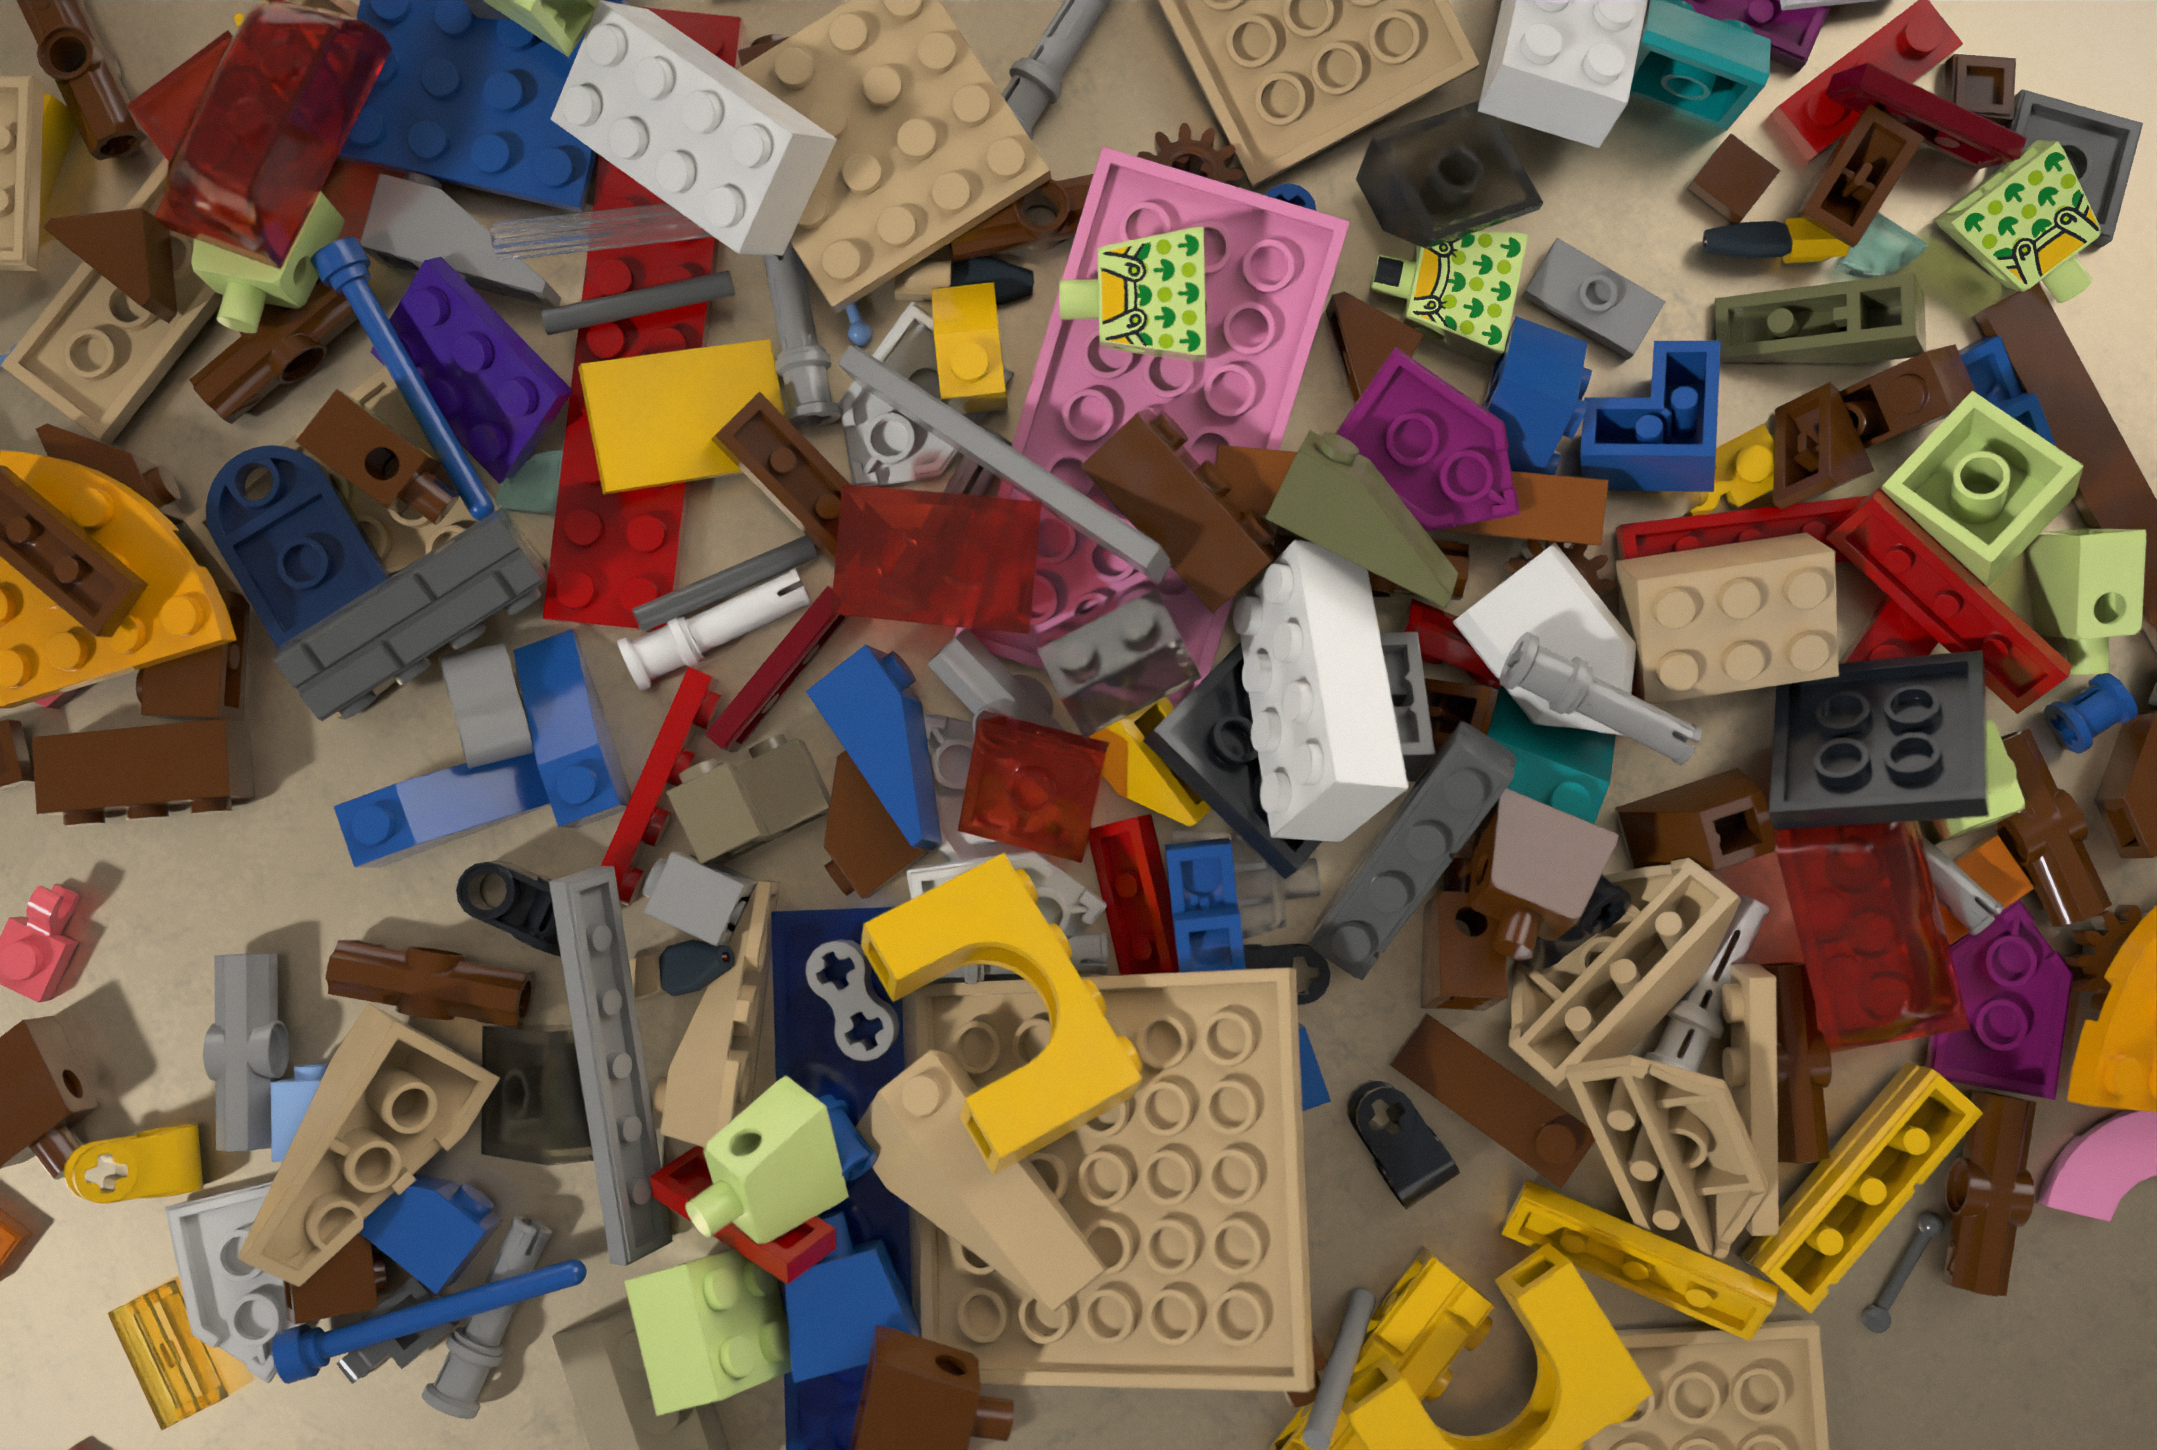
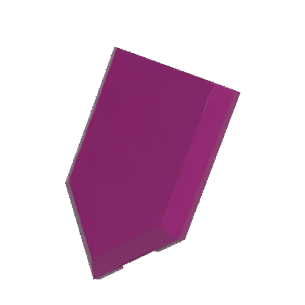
(1433, 446)
(2015, 1009)

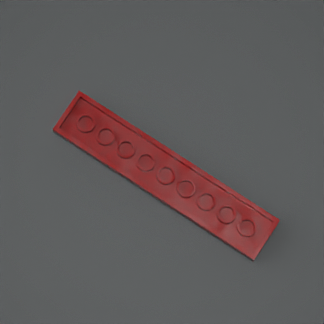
(628, 544)

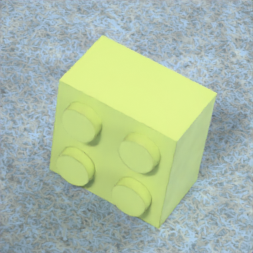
(1984, 486)
(709, 1329)

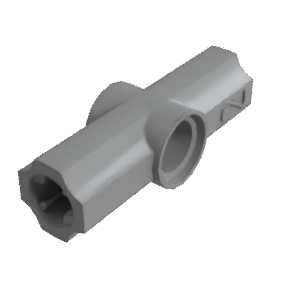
(987, 685)
(245, 1049)

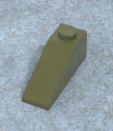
(1825, 322)
(1354, 512)

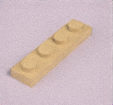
(1752, 1073)

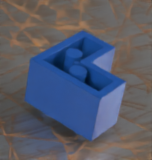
(1538, 393)
(1663, 438)

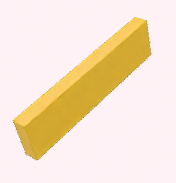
(1641, 1261)

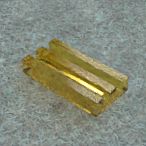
(146, 1365)

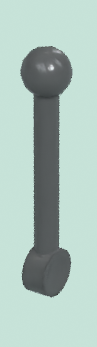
(1877, 1316)

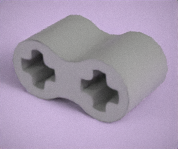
(486, 705)
(852, 999)

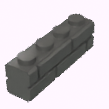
(411, 616)
(1413, 850)

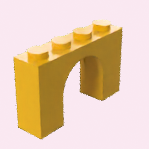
(994, 920)
(1580, 1383)

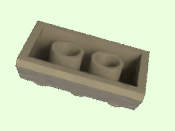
(615, 1397)

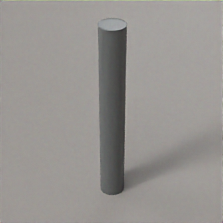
(638, 302)
(724, 583)

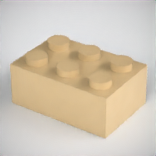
(1730, 617)

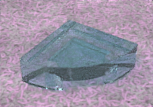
(1881, 250)
(533, 486)

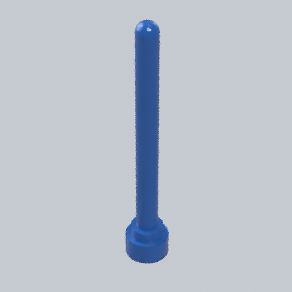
(344, 267)
(304, 1350)

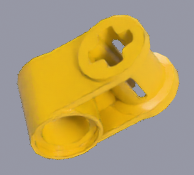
(147, 1165)

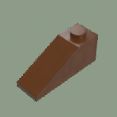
(1494, 1100)

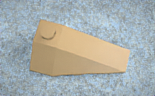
(719, 1053)
(371, 1125)
(940, 1173)

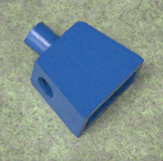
(841, 1302)

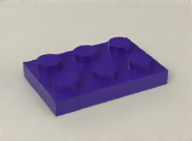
(477, 369)

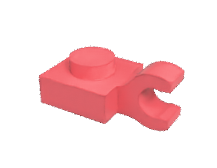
(33, 948)

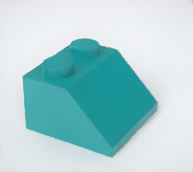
(1699, 63)
(1554, 764)

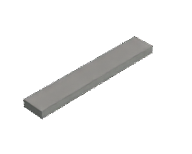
(1006, 463)
(610, 1061)

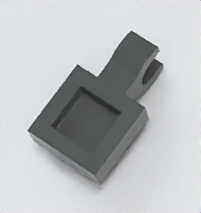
(402, 1349)

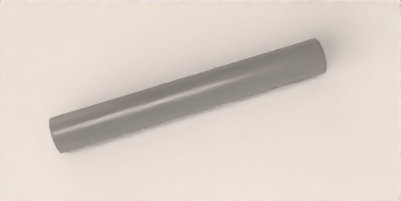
(1339, 1370)

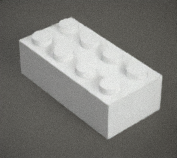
(1563, 65)
(692, 129)
(1318, 695)

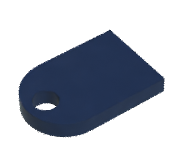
(296, 547)

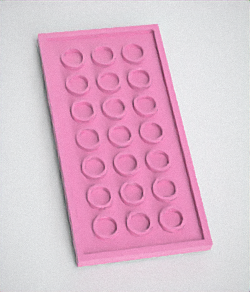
(1263, 303)

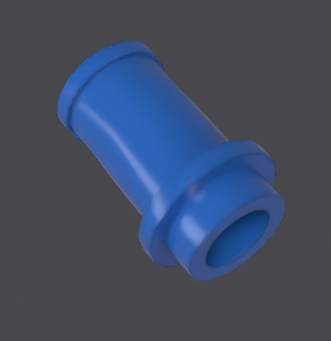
(852, 1149)

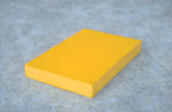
(660, 410)

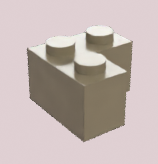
(750, 804)

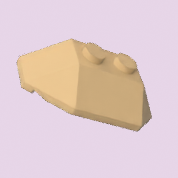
(1624, 978)
(1672, 1149)

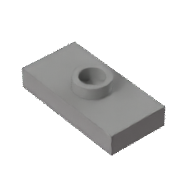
(1593, 298)

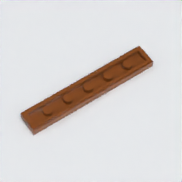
(1549, 505)

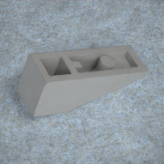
(420, 222)

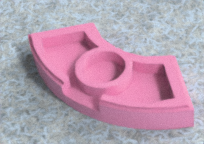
(2103, 1165)

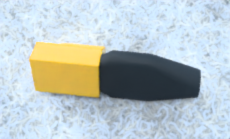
(1794, 241)

